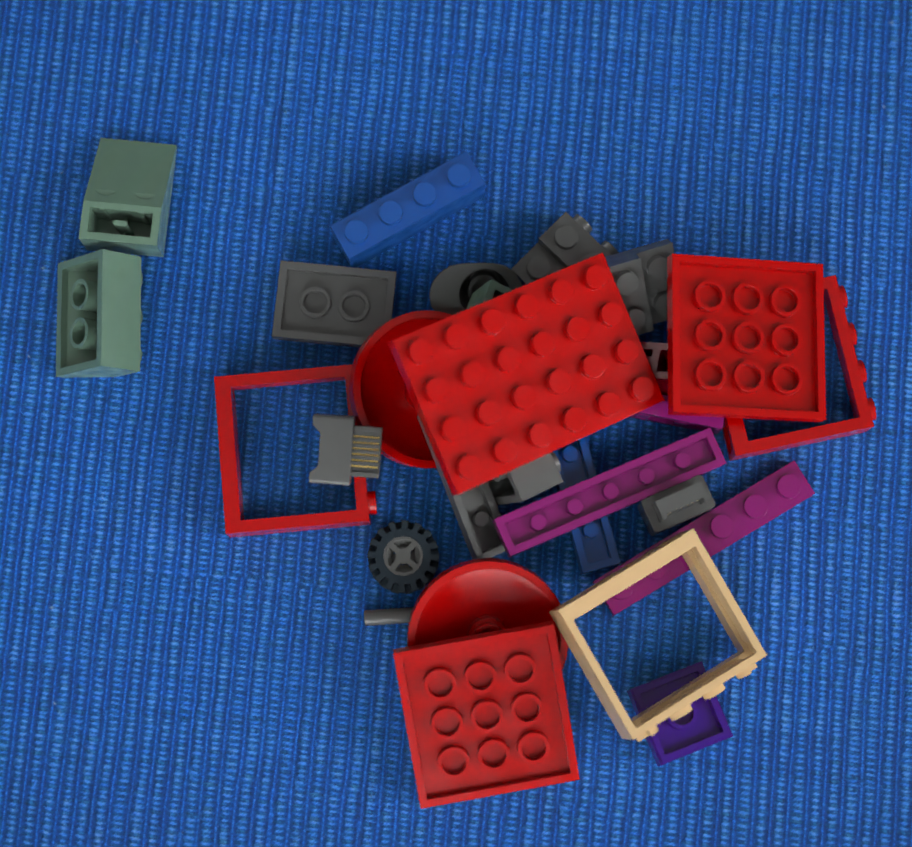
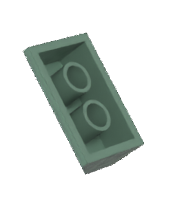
(99, 315)

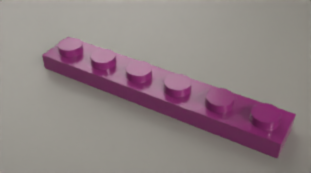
(608, 492)
(722, 528)

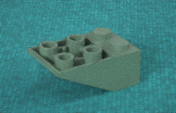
(128, 197)

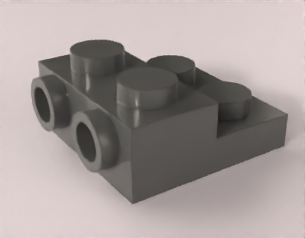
(559, 247)
(643, 282)

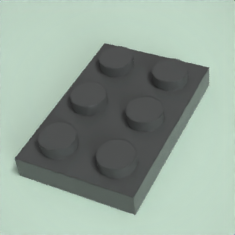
(331, 303)

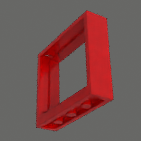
(854, 376)
(230, 459)

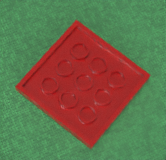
(745, 338)
(486, 714)

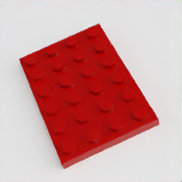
(526, 373)

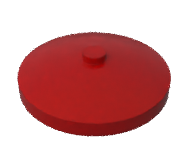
(381, 396)
(481, 599)

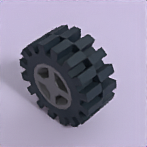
(394, 547)

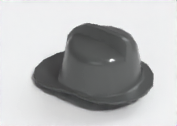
(457, 282)

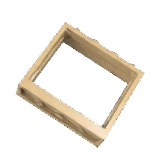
(706, 685)

